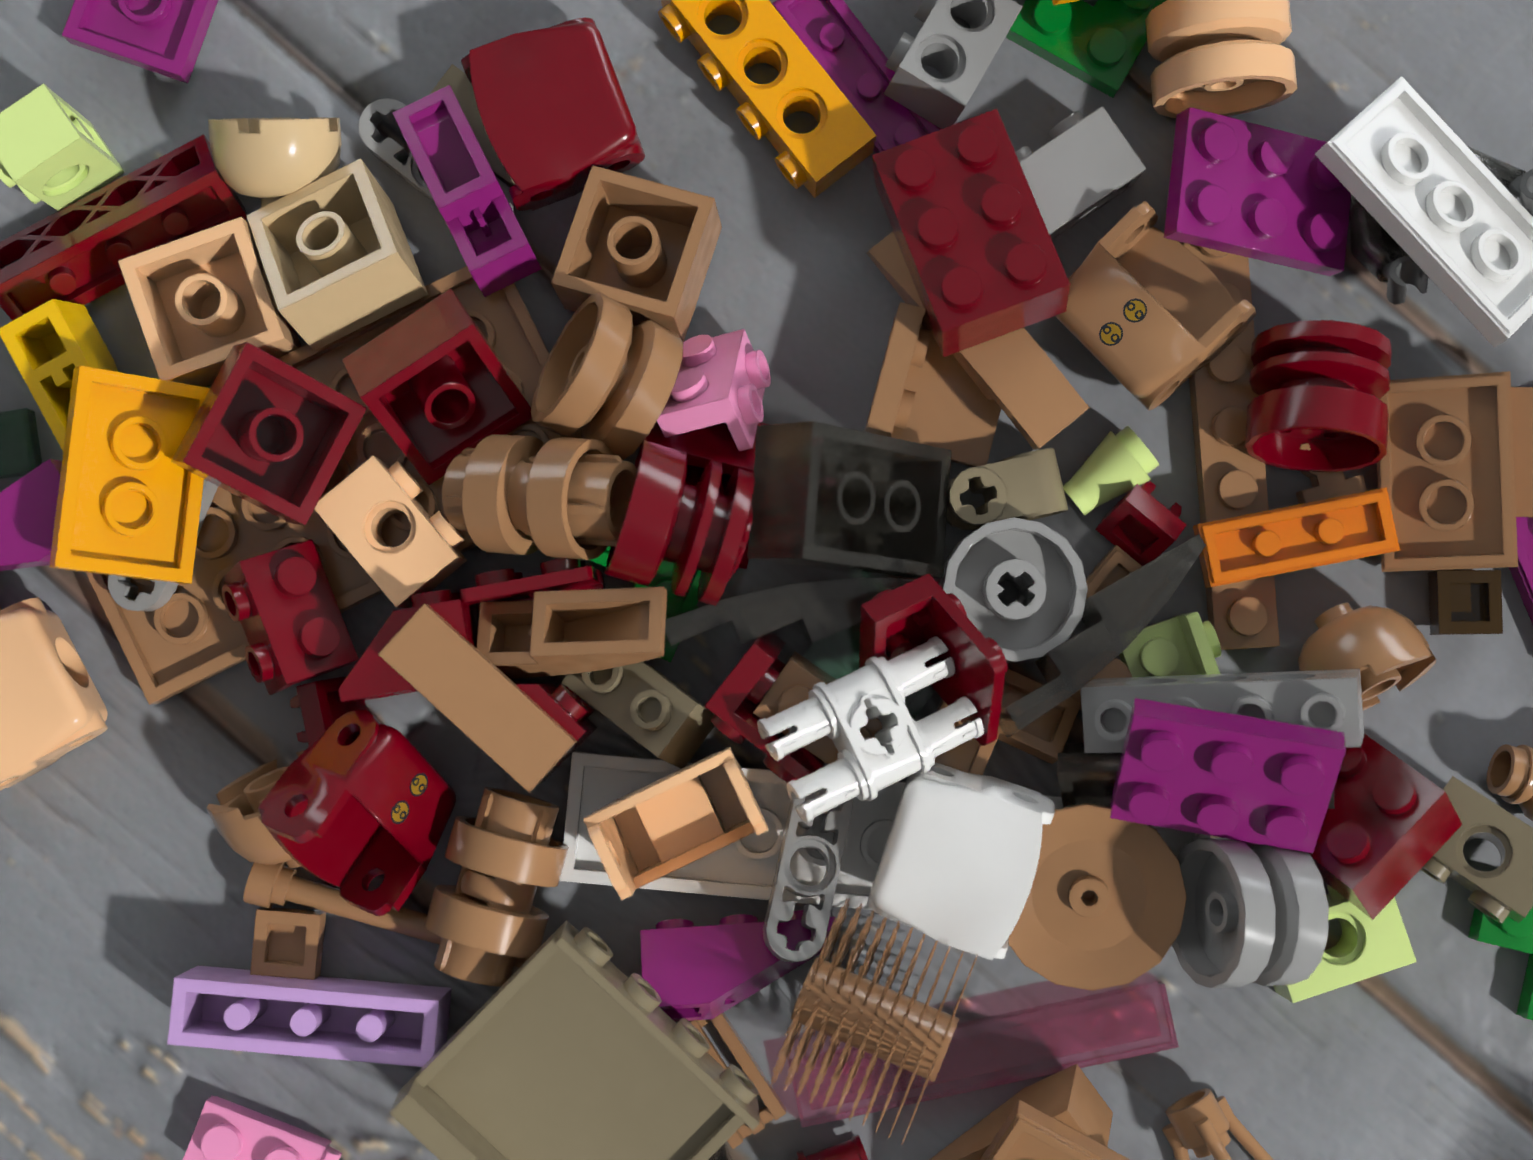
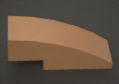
(573, 631)

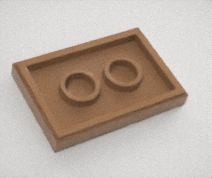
(1450, 472)

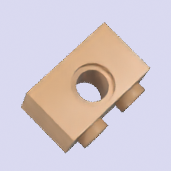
(356, 516)

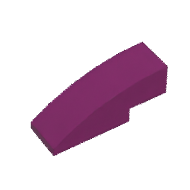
(466, 191)

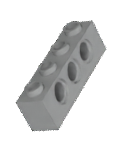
(1295, 697)

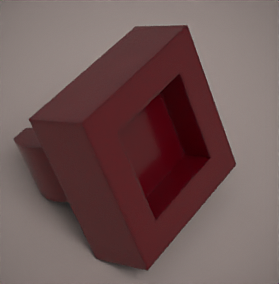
(1142, 524)
(321, 707)

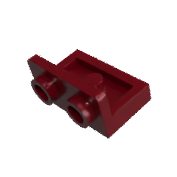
(287, 616)

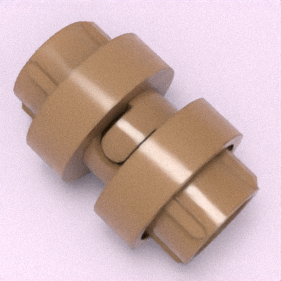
(539, 495)
(490, 910)

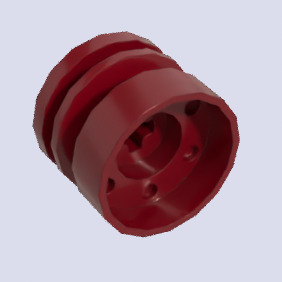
(1321, 389)
(683, 524)

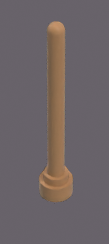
(279, 884)

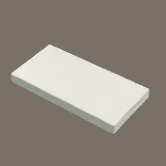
(1439, 207)

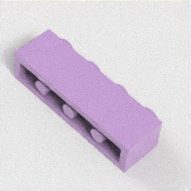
(309, 1016)

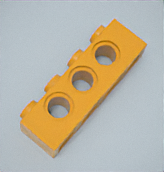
(802, 85)

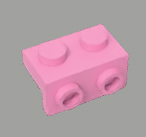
(717, 384)

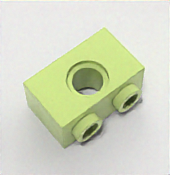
(52, 150)
(1362, 952)

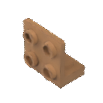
(930, 395)

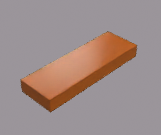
(1297, 537)

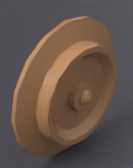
(1100, 901)

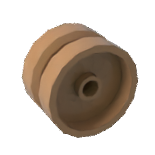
(607, 376)

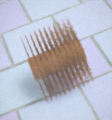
(867, 1016)

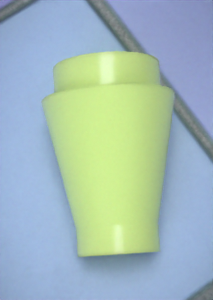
(1111, 470)

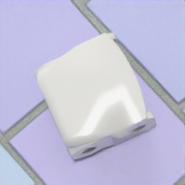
(961, 858)

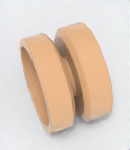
(1220, 55)

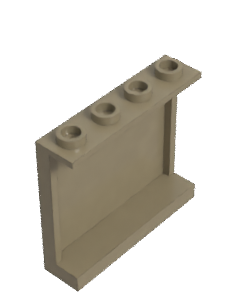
(575, 1069)

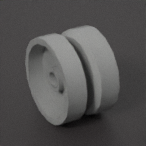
(1047, 581)
(1250, 914)

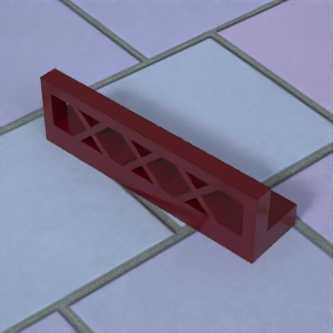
(85, 261)

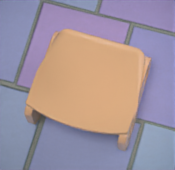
(44, 693)
(674, 821)

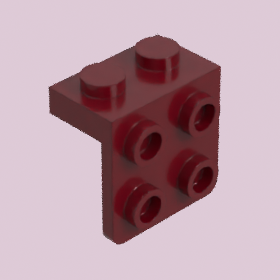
(920, 610)

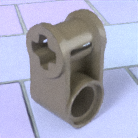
(1016, 487)

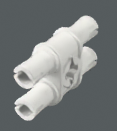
(845, 707)

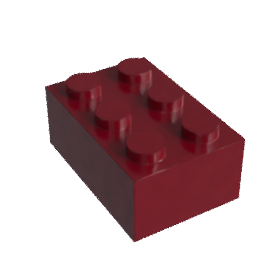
(971, 232)

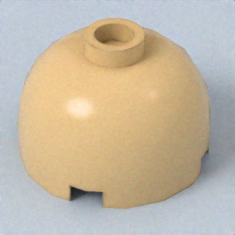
(274, 154)

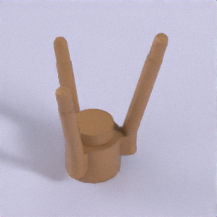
(1202, 1125)

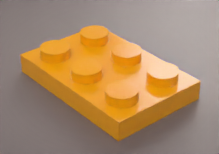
(119, 493)

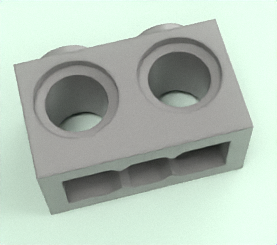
(953, 50)

